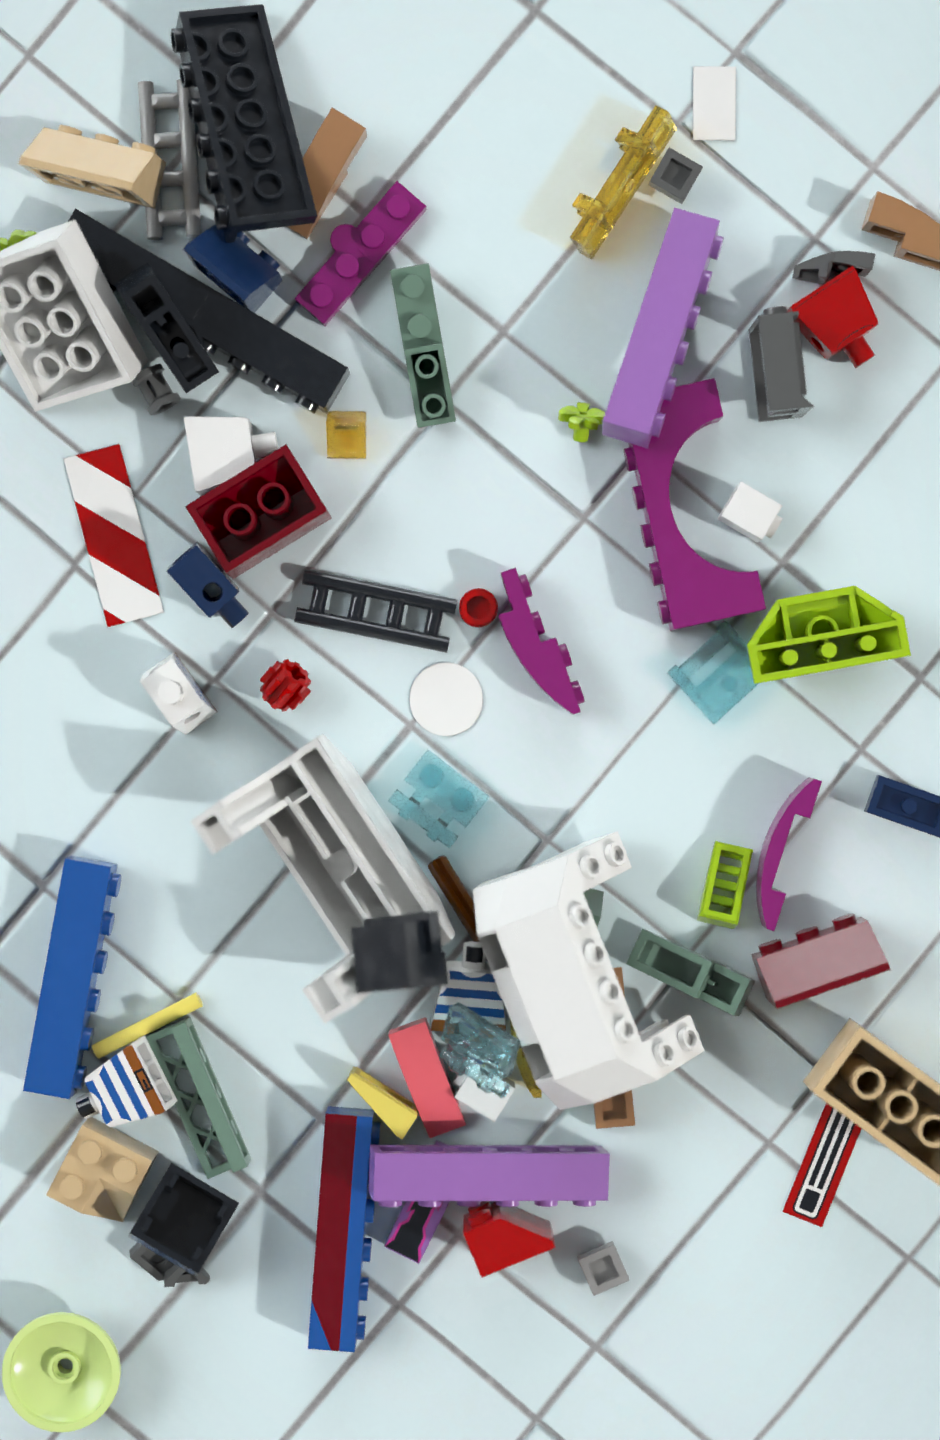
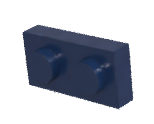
(905, 805)

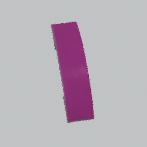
(769, 899)

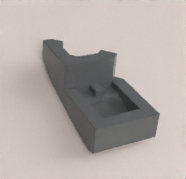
(819, 268)
(163, 1269)

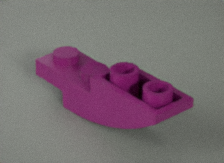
(542, 660)

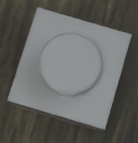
(603, 1268)

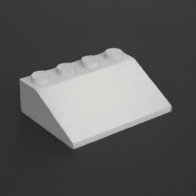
(62, 320)

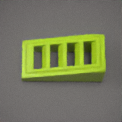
(718, 918)

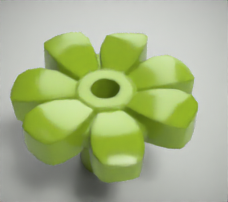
(581, 419)

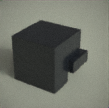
(399, 952)

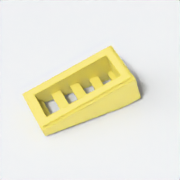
(389, 1105)

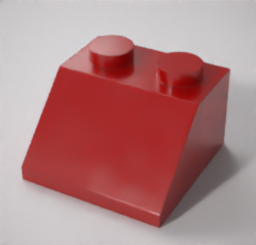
(504, 1236)

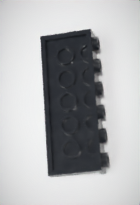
(242, 120)

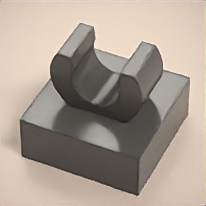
(675, 175)

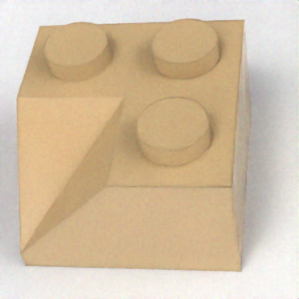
(102, 1171)

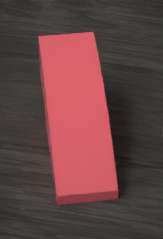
(426, 1077)

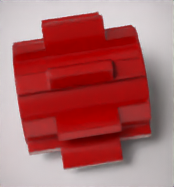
(285, 685)

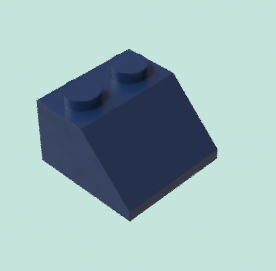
(235, 267)

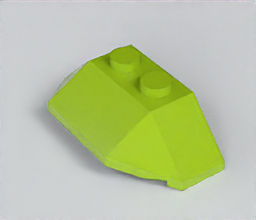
(825, 634)

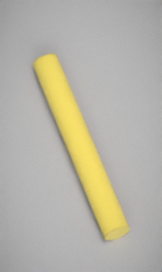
(147, 1025)

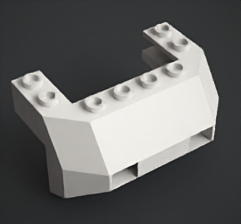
(335, 849)
(563, 982)

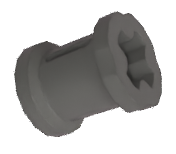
(156, 389)

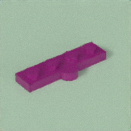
(359, 252)

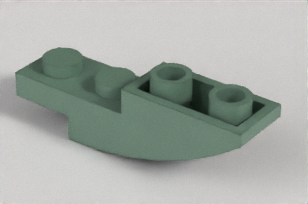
(423, 345)

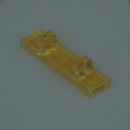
(640, 155)

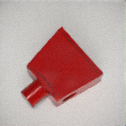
(838, 318)

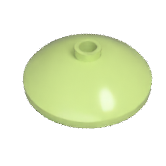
(47, 1392)

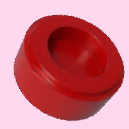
(478, 608)

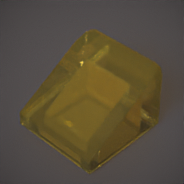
(346, 434)

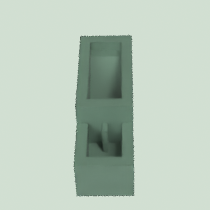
(690, 972)

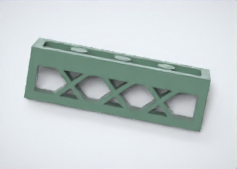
(210, 1097)

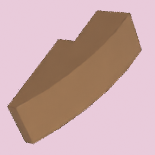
(328, 161)
(914, 230)

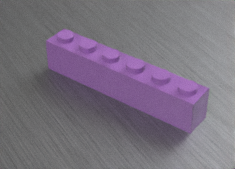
(661, 327)
(488, 1174)

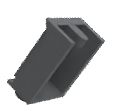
(778, 365)

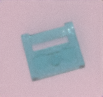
(726, 683)

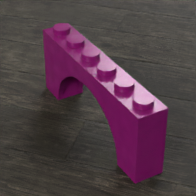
(690, 586)

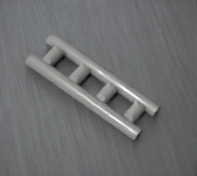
(188, 175)

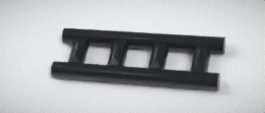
(354, 621)

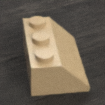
(96, 165)

